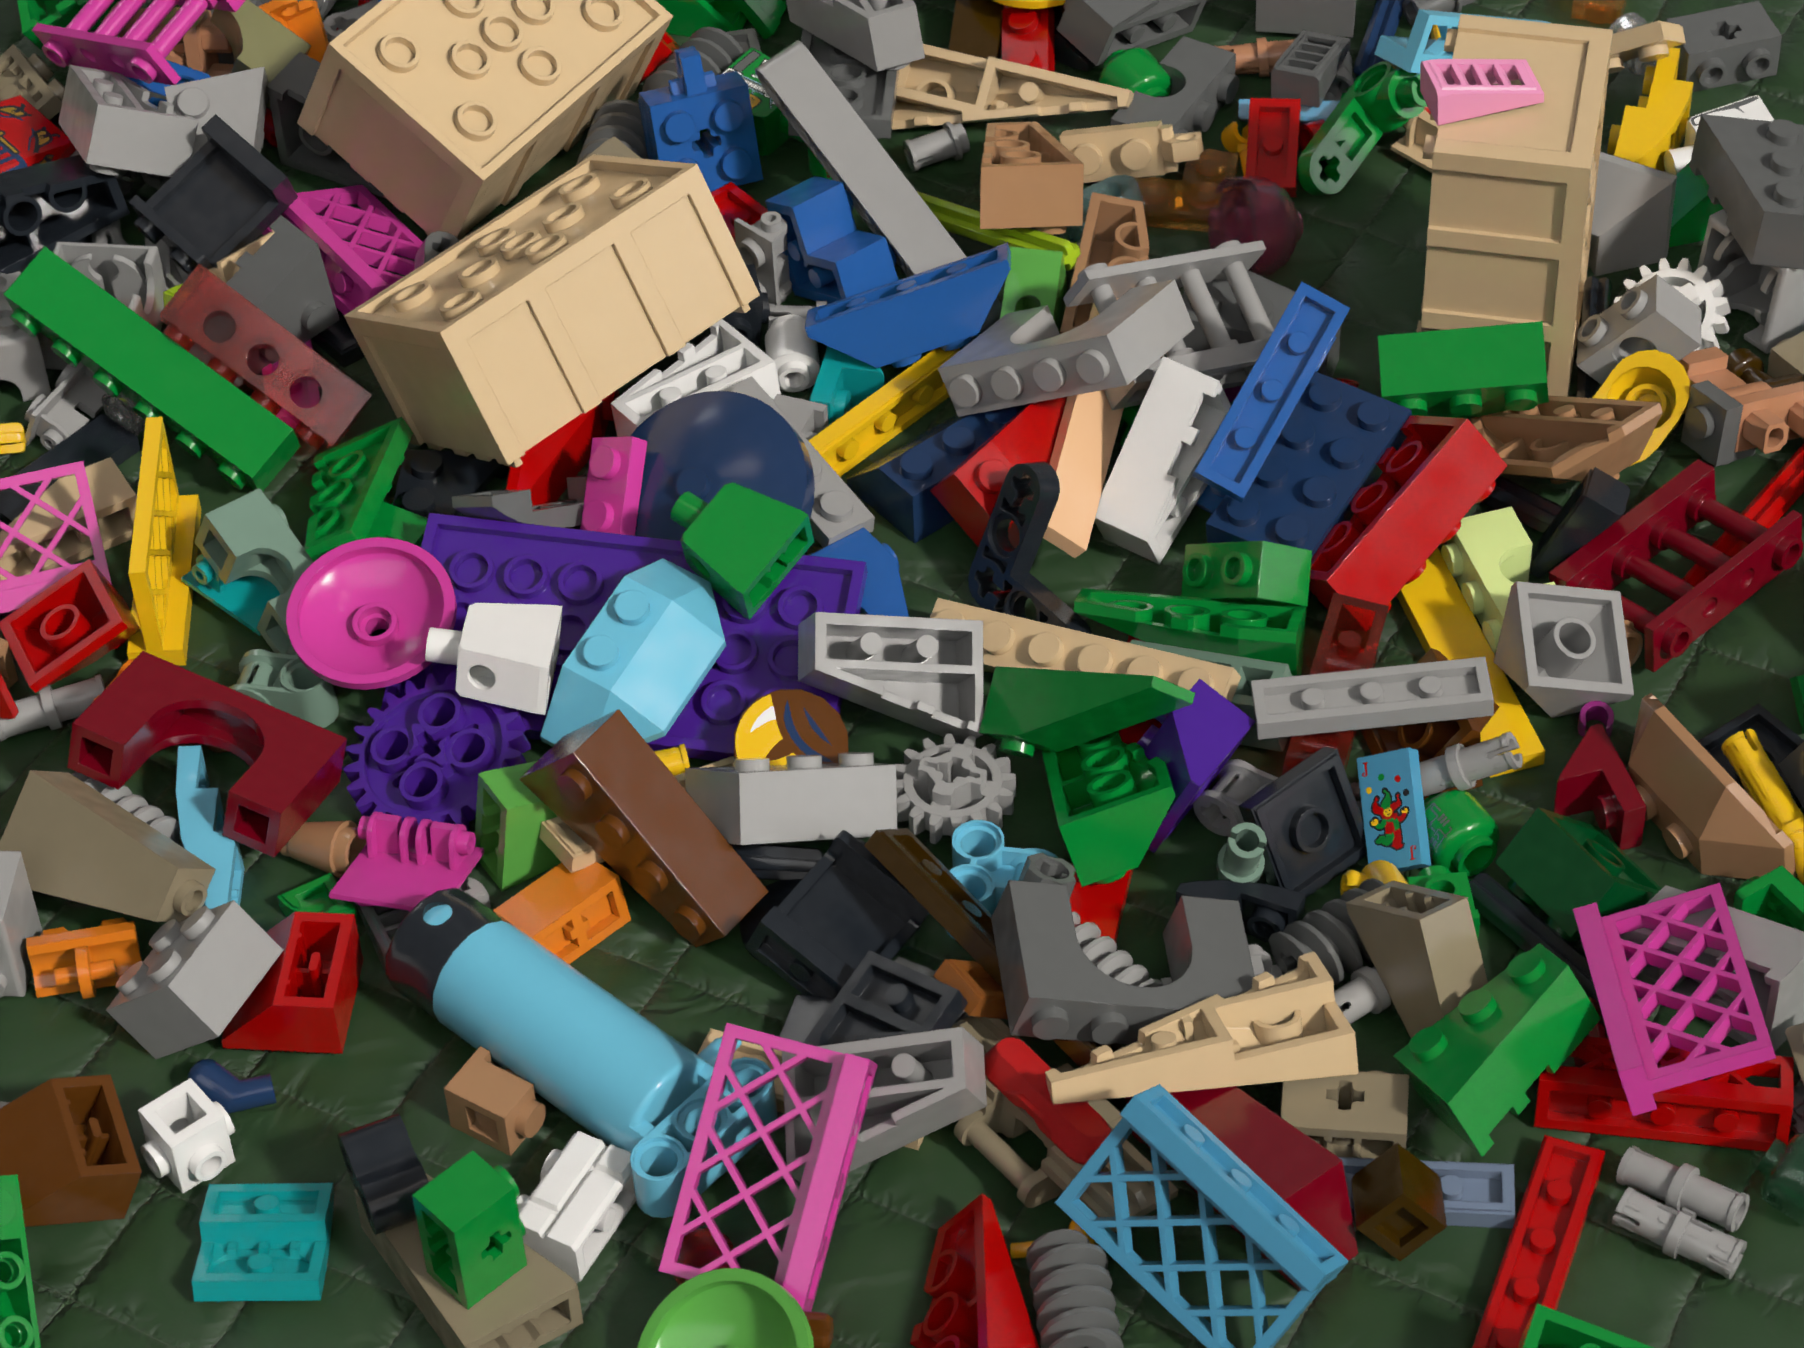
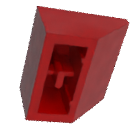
(307, 991)

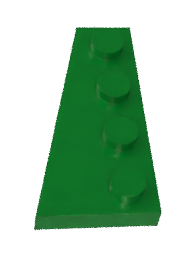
(353, 485)

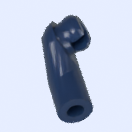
(230, 1091)

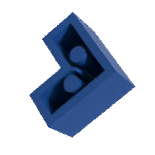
(825, 248)

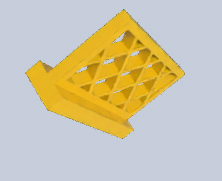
(161, 553)

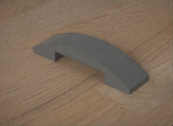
(518, 507)

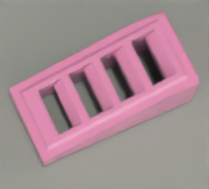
(1467, 90)

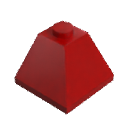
(68, 626)

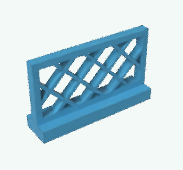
(1221, 1182)

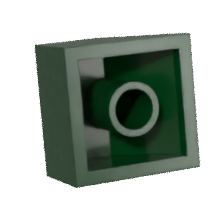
(1571, 865)

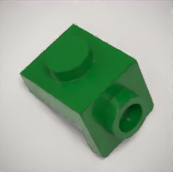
(1773, 897)

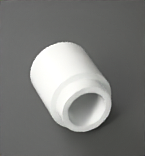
(793, 353)

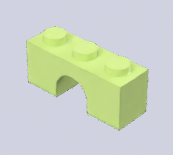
(1486, 560)

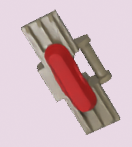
(1071, 1131)

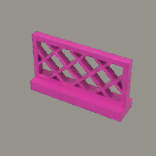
(348, 262)
(19, 590)
(1627, 1017)
(824, 1171)

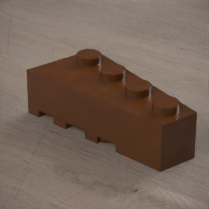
(646, 827)

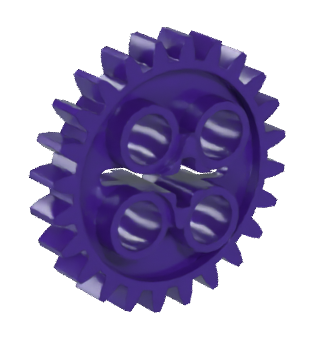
(422, 754)

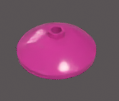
(363, 590)

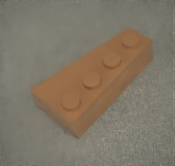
(1111, 235)

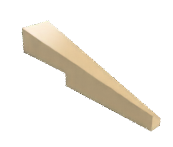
(977, 89)
(1265, 1035)

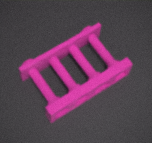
(131, 53)

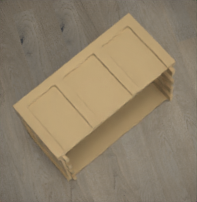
(473, 96)
(1519, 190)
(553, 306)

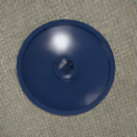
(714, 442)

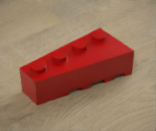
(1407, 511)

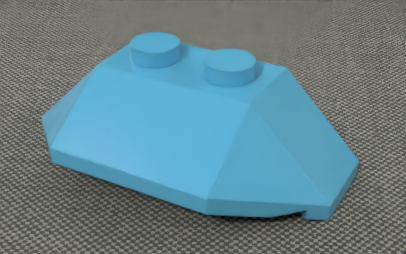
(640, 654)

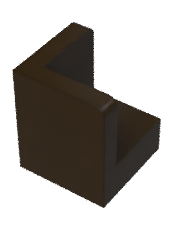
(1398, 1202)

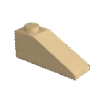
(115, 514)

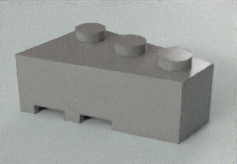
(899, 666)

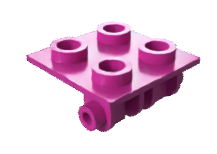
(406, 861)

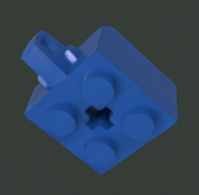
(697, 102)

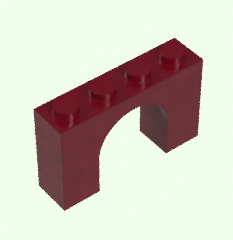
(167, 705)

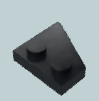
(433, 477)
(886, 1002)

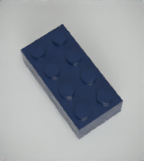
(1314, 468)

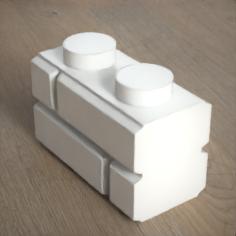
(578, 1203)

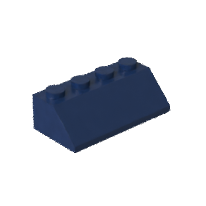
(902, 480)

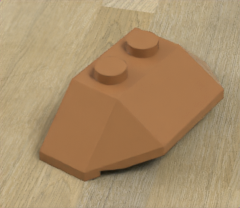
(1570, 436)
(1699, 803)

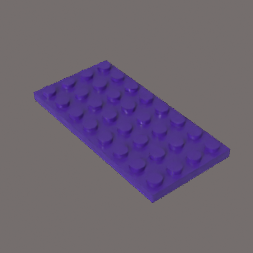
(580, 572)

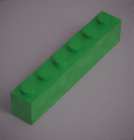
(151, 371)

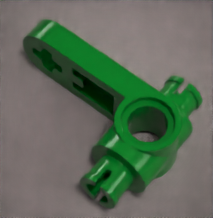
(1373, 105)

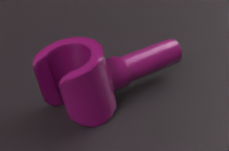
(1596, 711)

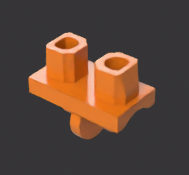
(82, 958)

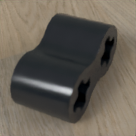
(383, 1171)

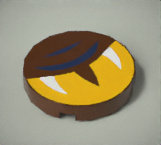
(788, 725)

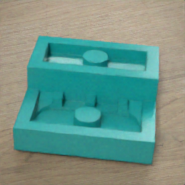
(264, 1242)

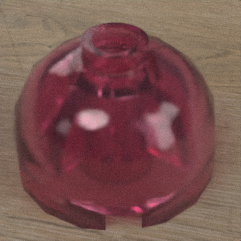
(1257, 211)

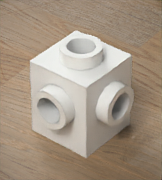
(186, 1136)

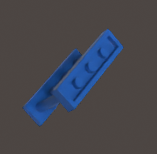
(1269, 395)

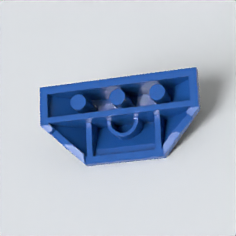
(914, 313)

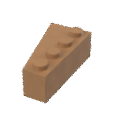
(1029, 180)

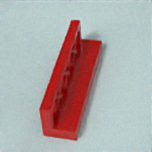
(1708, 1112)

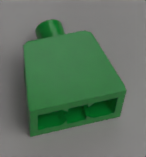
(742, 542)

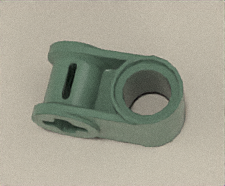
(287, 686)

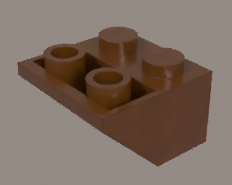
(69, 1151)

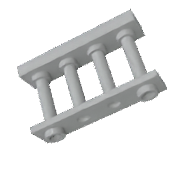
(1227, 358)

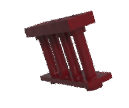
(1661, 525)

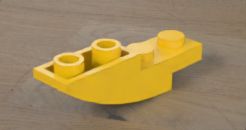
(1657, 120)

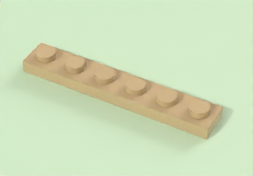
(1039, 645)

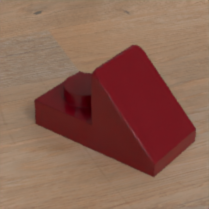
(1601, 783)

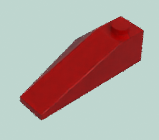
(561, 454)
(975, 483)
(973, 1287)

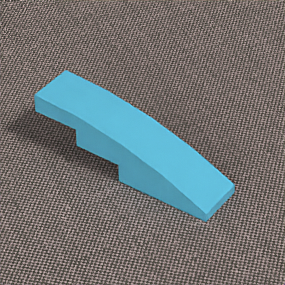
(202, 827)

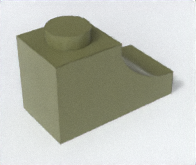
(258, 39)

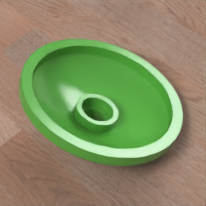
(728, 1312)

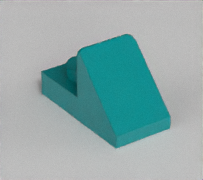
(844, 383)

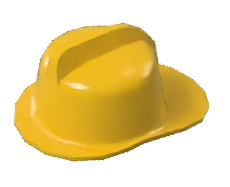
(1650, 378)

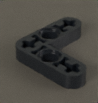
(1029, 501)

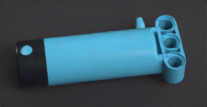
(571, 1041)

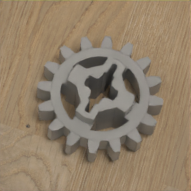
(953, 786)

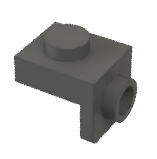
(1713, 424)

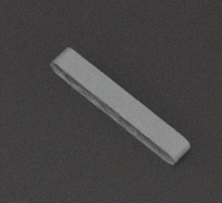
(860, 162)

